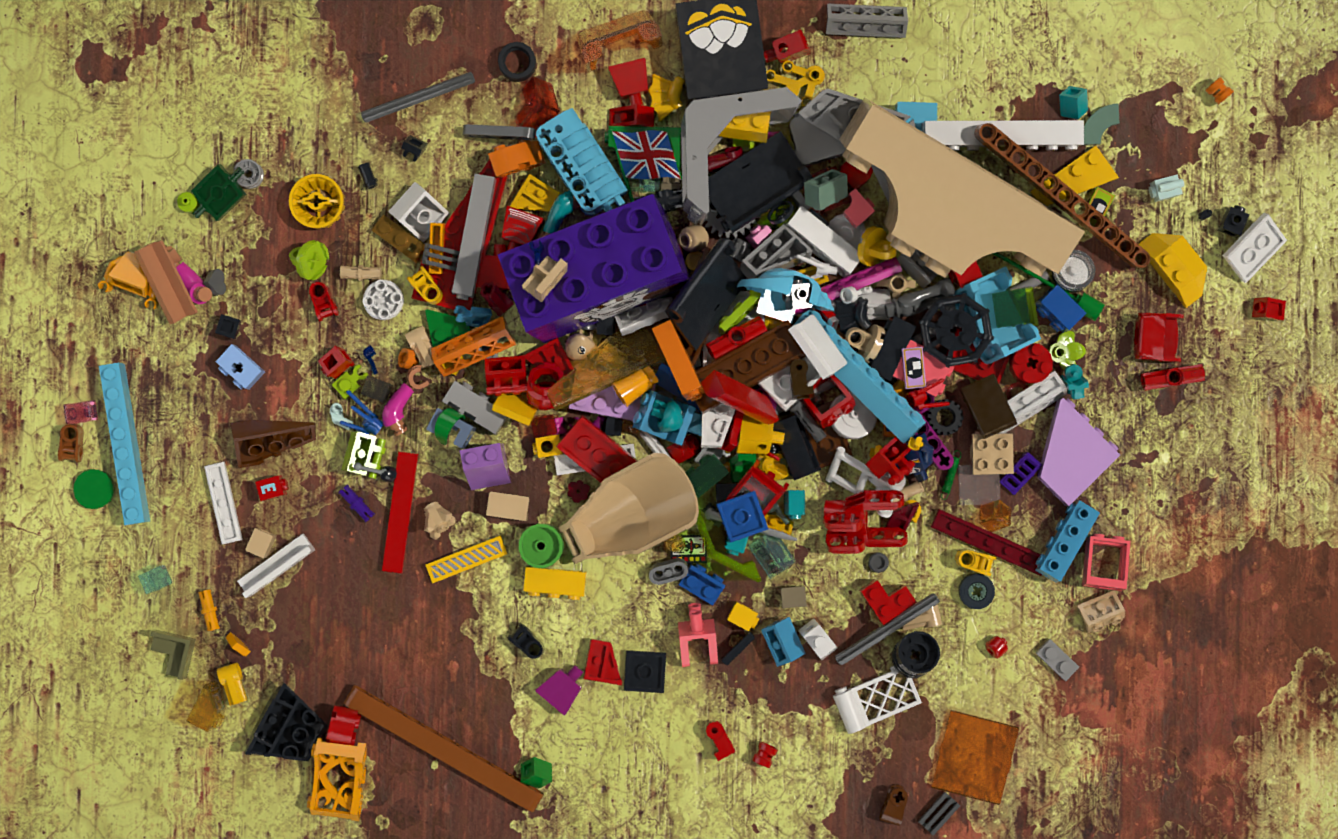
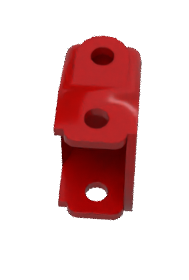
(1156, 337)

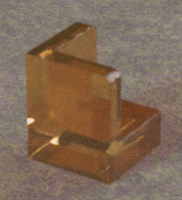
(995, 515)

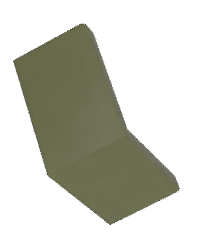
(178, 647)

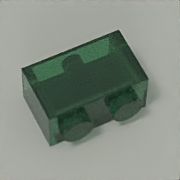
(706, 474)

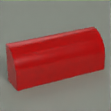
(739, 397)

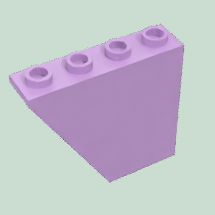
(1073, 453)

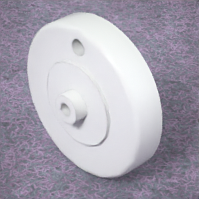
(856, 423)

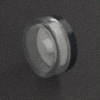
(1075, 273)

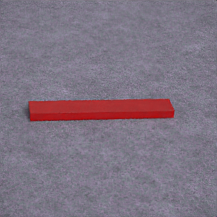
(400, 512)

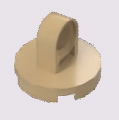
(869, 341)

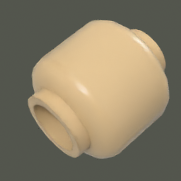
(693, 238)

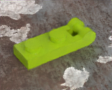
(741, 310)

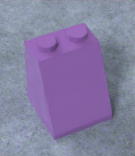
(485, 466)

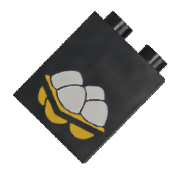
(720, 48)

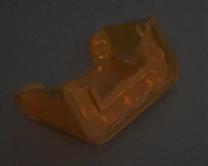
(638, 23)

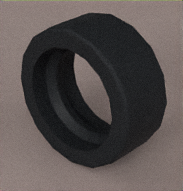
(513, 47)

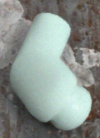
(337, 415)

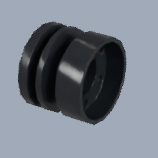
(921, 645)

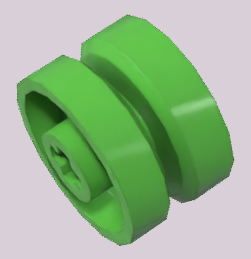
(531, 552)

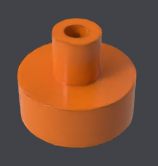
(407, 358)

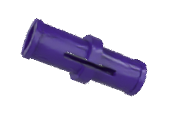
(356, 503)

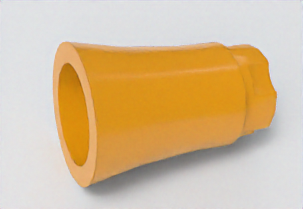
(635, 385)

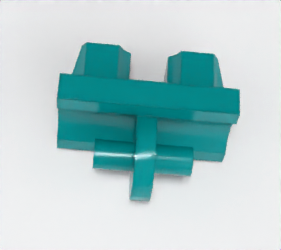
(1074, 381)

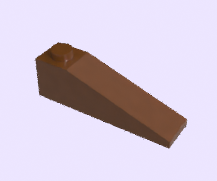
(264, 438)

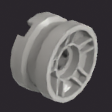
(257, 174)

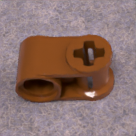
(70, 444)

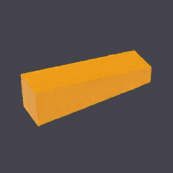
(437, 239)

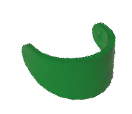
(445, 423)

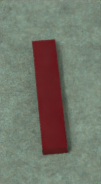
(986, 540)

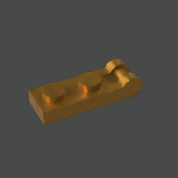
(398, 238)

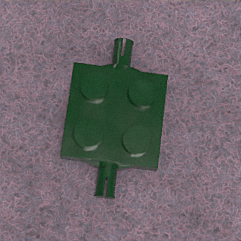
(218, 192)

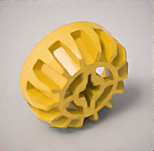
(298, 201)

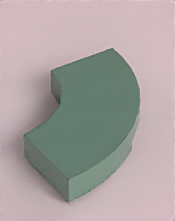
(1099, 122)

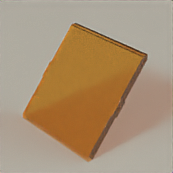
(975, 757)

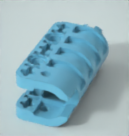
(584, 160)

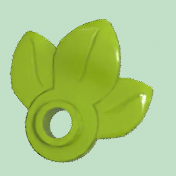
(1068, 349)

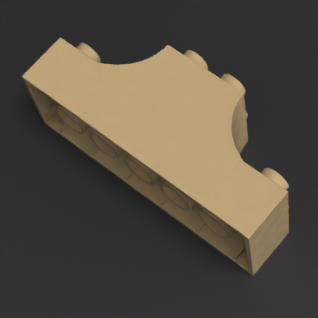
(950, 203)

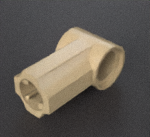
(420, 343)
(927, 619)

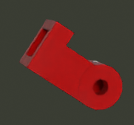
(724, 745)

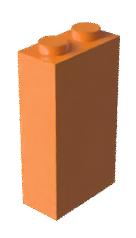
(678, 361)

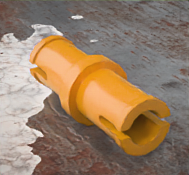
(209, 610)

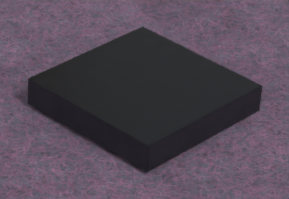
(645, 671)

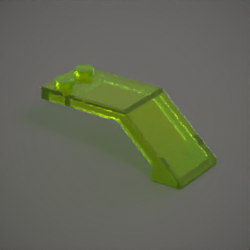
(748, 569)

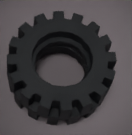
(953, 426)

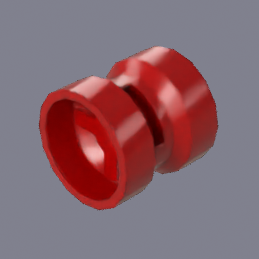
(765, 754)

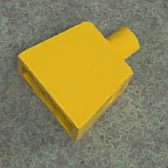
(757, 437)

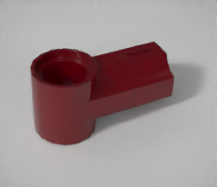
(720, 160)
(497, 300)

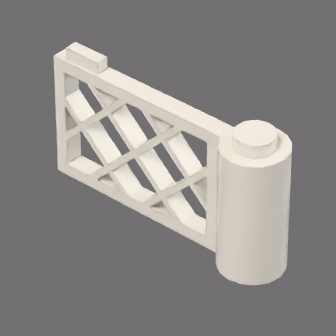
(851, 705)

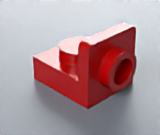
(1269, 308)

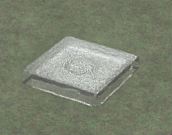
(977, 488)

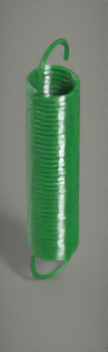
(950, 476)

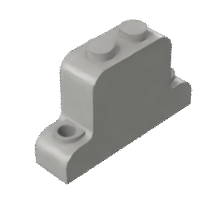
(812, 143)

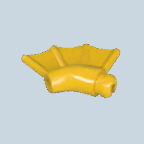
(665, 95)

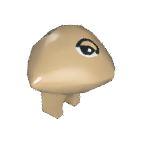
(579, 345)

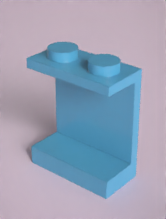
(648, 423)

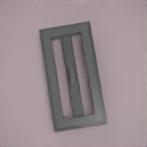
(454, 260)
(942, 821)

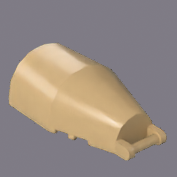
(633, 510)

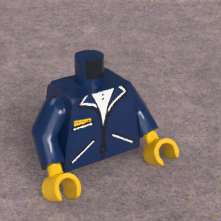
(920, 454)

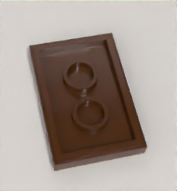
(827, 447)

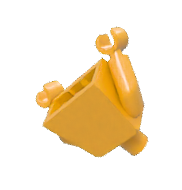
(128, 275)

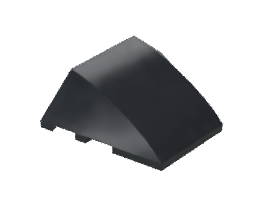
(286, 727)

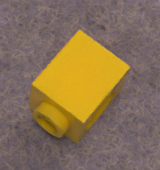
(537, 447)
(743, 616)

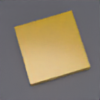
(515, 407)

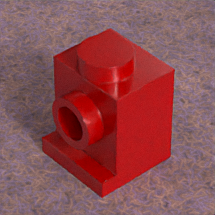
(335, 362)

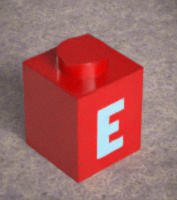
(272, 487)

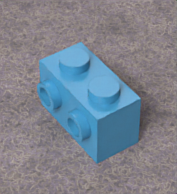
(783, 641)

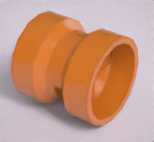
(1222, 94)

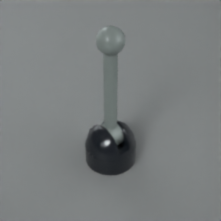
(386, 473)

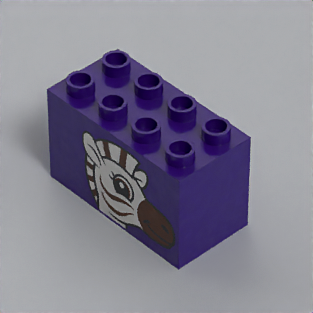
(612, 267)

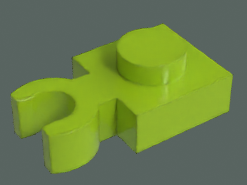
(349, 382)

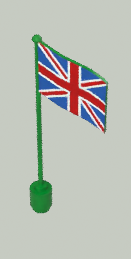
(645, 156)

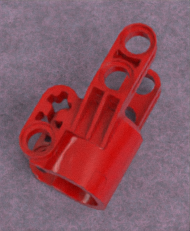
(849, 522)

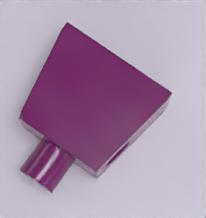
(561, 688)

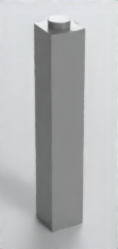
(474, 236)

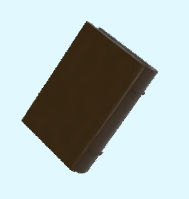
(988, 406)

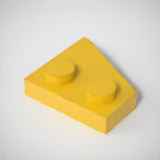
(535, 195)

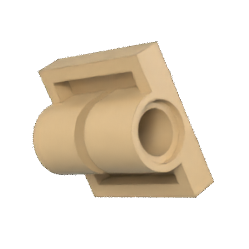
(992, 454)

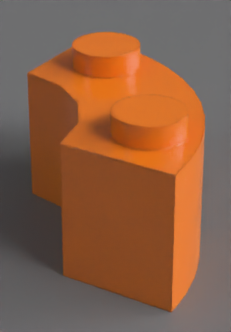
(516, 158)

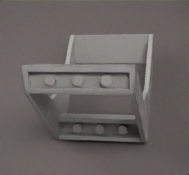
(700, 134)

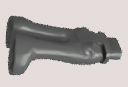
(919, 301)

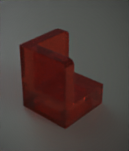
(544, 426)

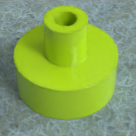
(191, 204)

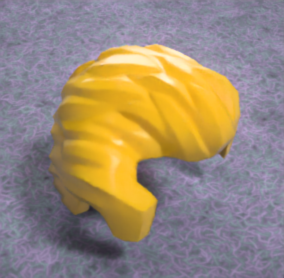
(770, 464)

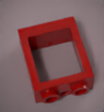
(831, 416)

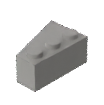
(776, 252)
(474, 406)

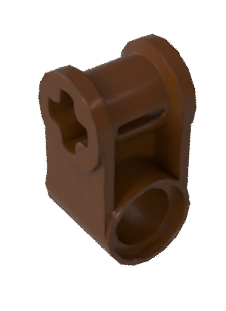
(893, 809)

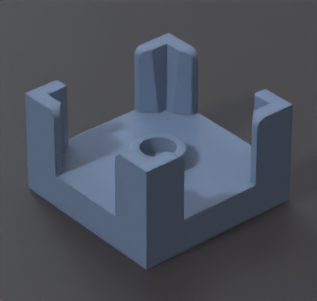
(464, 435)

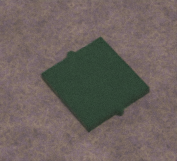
(1010, 307)

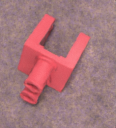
(697, 629)

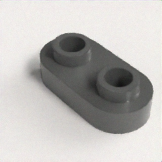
(669, 572)

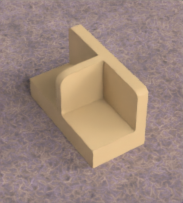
(545, 277)
(508, 506)

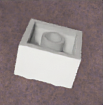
(417, 210)

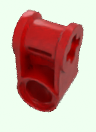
(323, 302)

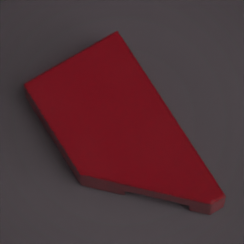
(902, 516)

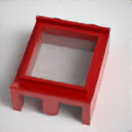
(766, 487)

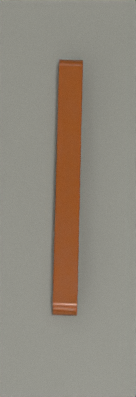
(1071, 200)
(443, 748)

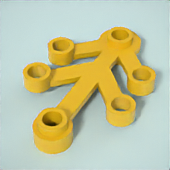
(795, 85)

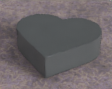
(215, 282)

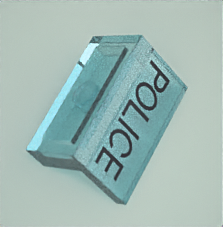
(772, 554)

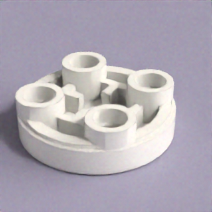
(383, 300)

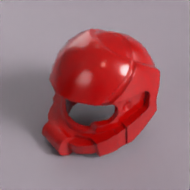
(537, 393)

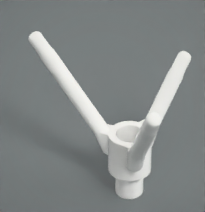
(822, 268)

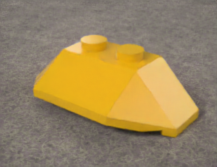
(1177, 265)

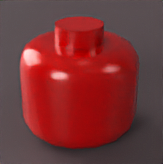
(996, 646)

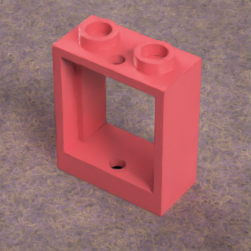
(1105, 583)

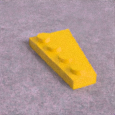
(1081, 175)

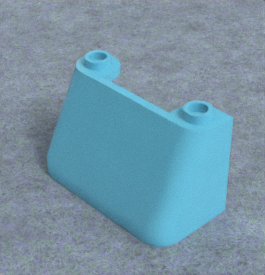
(1006, 339)

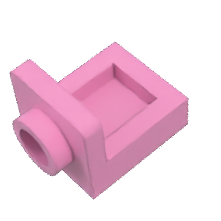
(758, 235)

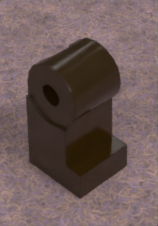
(798, 380)

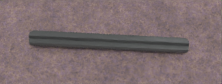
(418, 97)
(887, 629)

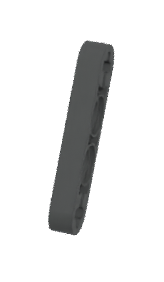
(499, 132)

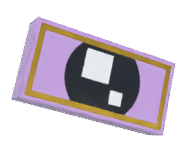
(913, 367)

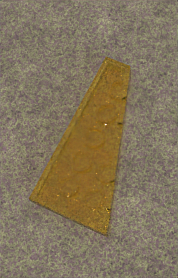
(607, 363)

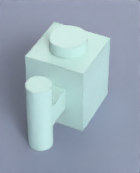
(1166, 188)

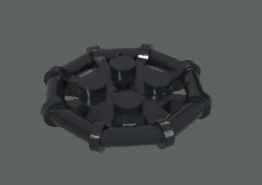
(966, 336)

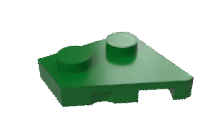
(444, 327)

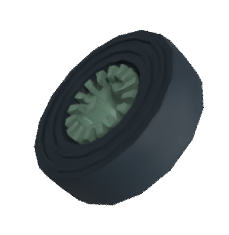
(986, 594)

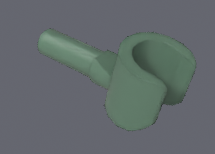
(776, 508)

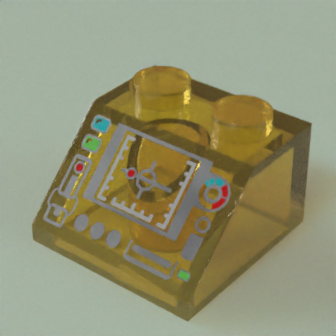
(208, 709)

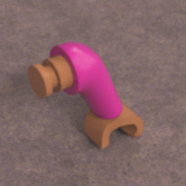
(194, 284)
(393, 410)

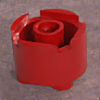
(1041, 368)
(342, 726)

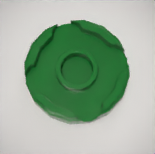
(94, 489)

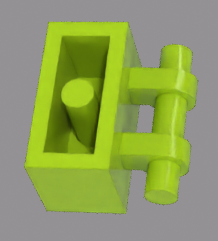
(360, 451)

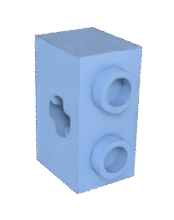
(251, 371)

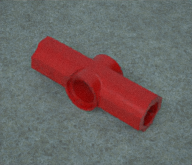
(725, 343)
(1184, 375)

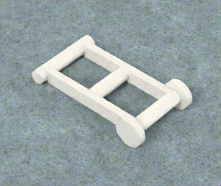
(832, 476)

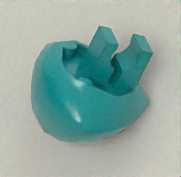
(669, 415)

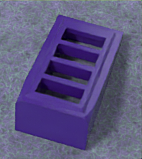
(1026, 456)

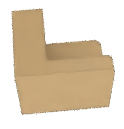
(260, 542)

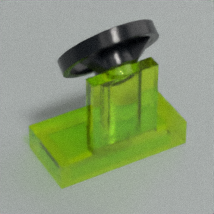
(779, 215)

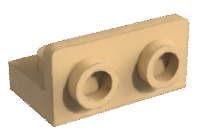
(1101, 611)

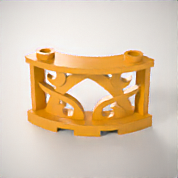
(351, 801)

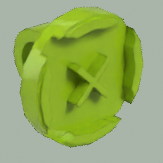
(310, 259)

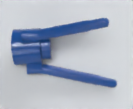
(371, 422)

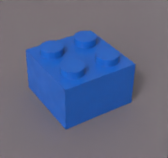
(1059, 309)

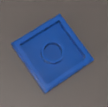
(742, 516)

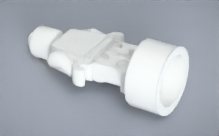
(850, 294)

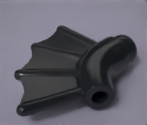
(852, 316)

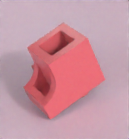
(859, 209)

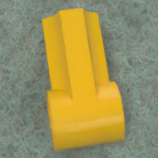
(231, 678)

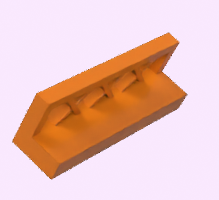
(469, 344)

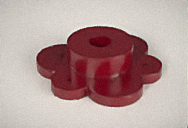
(577, 497)

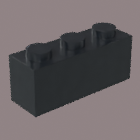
(895, 338)
(797, 448)

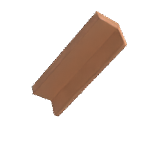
(165, 281)

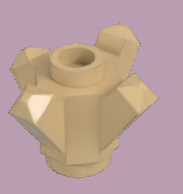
(896, 284)
(437, 519)

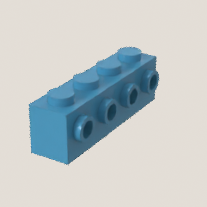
(1067, 541)

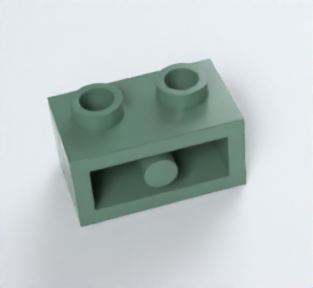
(825, 189)

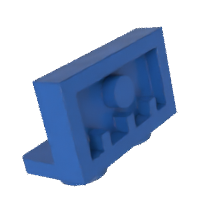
(702, 584)

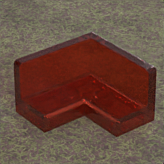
(539, 104)

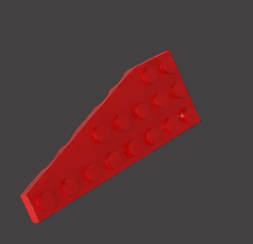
(452, 240)

